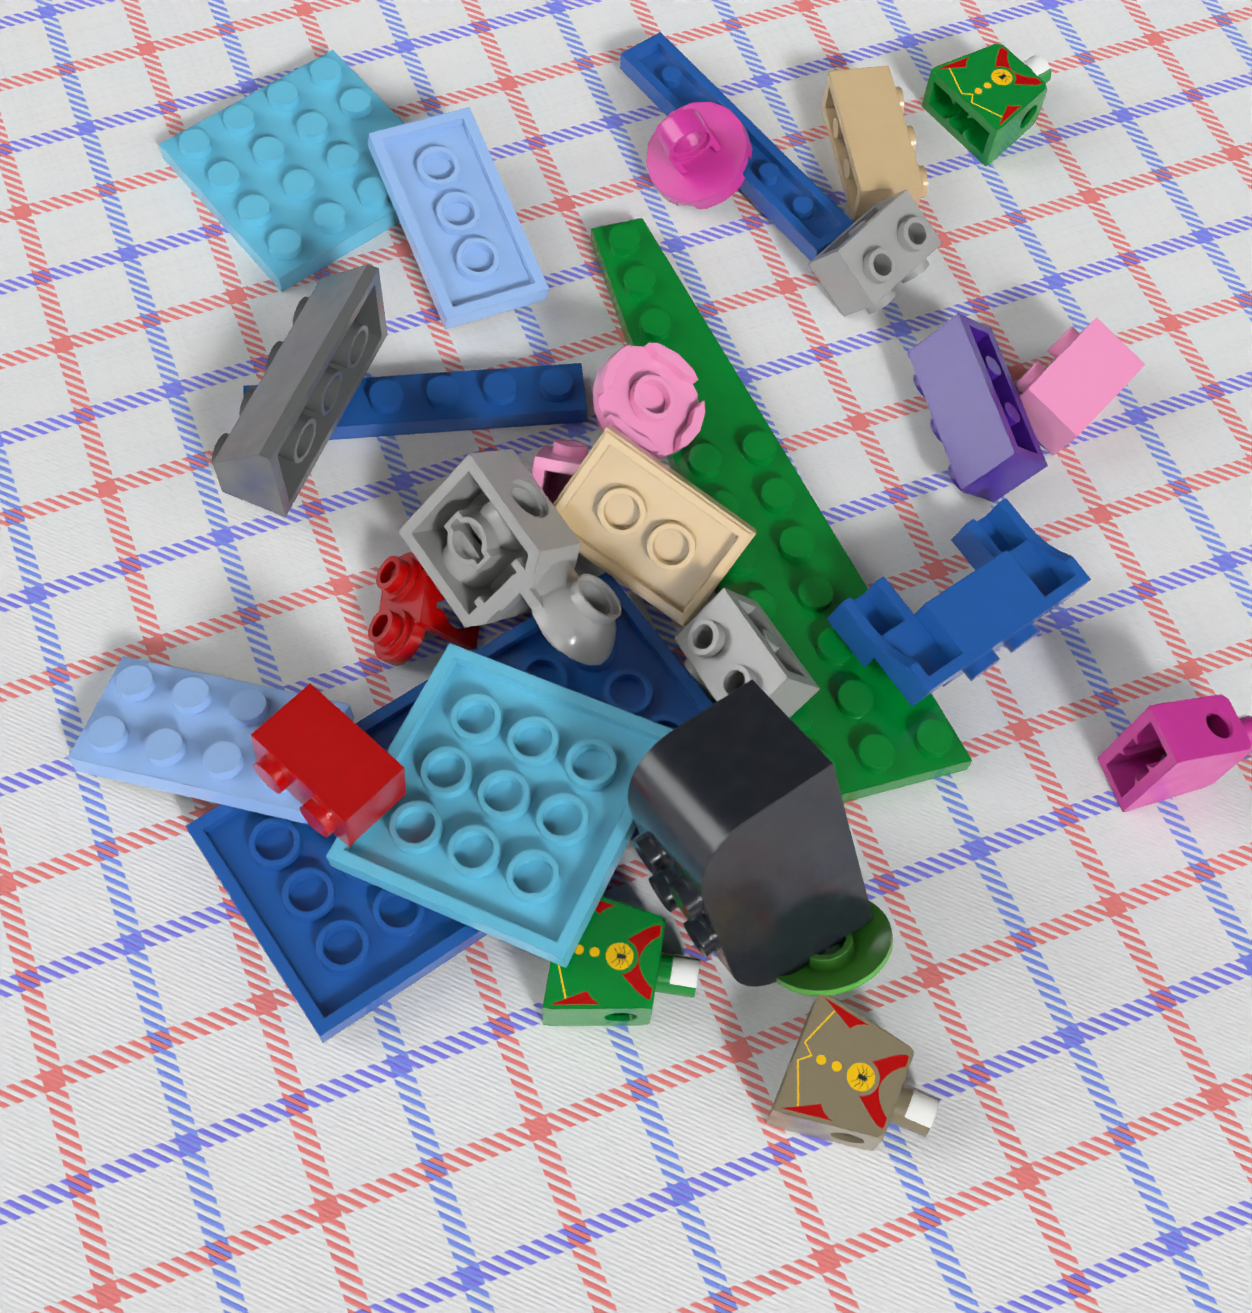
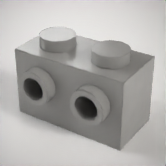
(876, 254)
(739, 643)

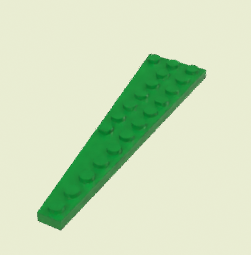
(794, 558)

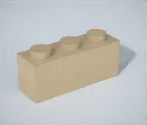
(871, 138)

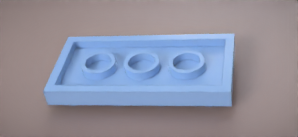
(457, 217)
(184, 736)

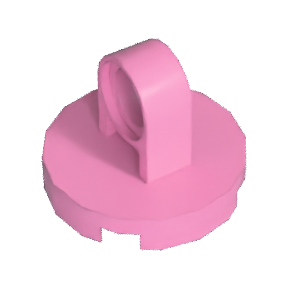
(649, 398)

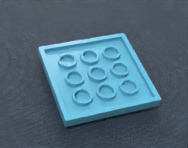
(292, 169)
(506, 804)

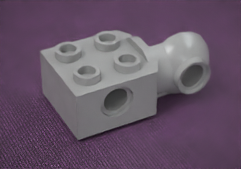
(505, 551)

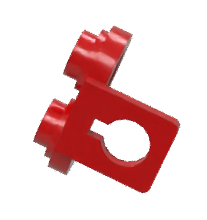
(408, 610)

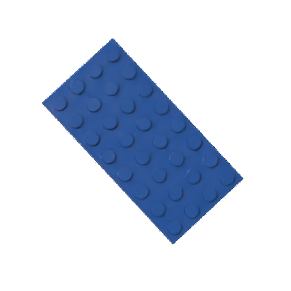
(358, 945)

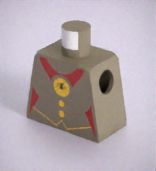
(849, 1081)

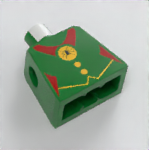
(987, 98)
(616, 971)

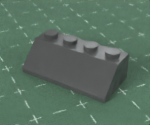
(303, 391)

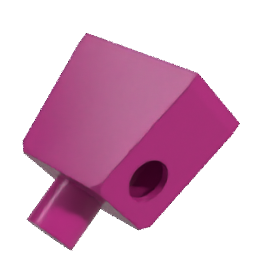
(1200, 742)

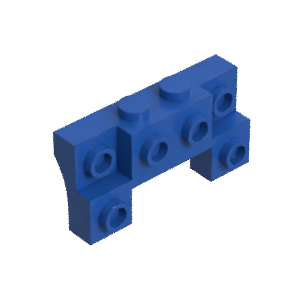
(961, 628)

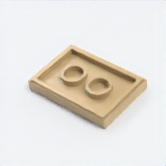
(651, 526)

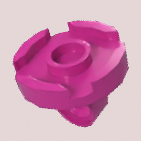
(699, 155)

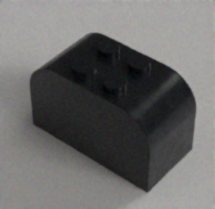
(749, 838)

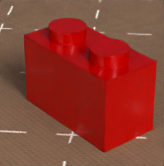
(327, 766)

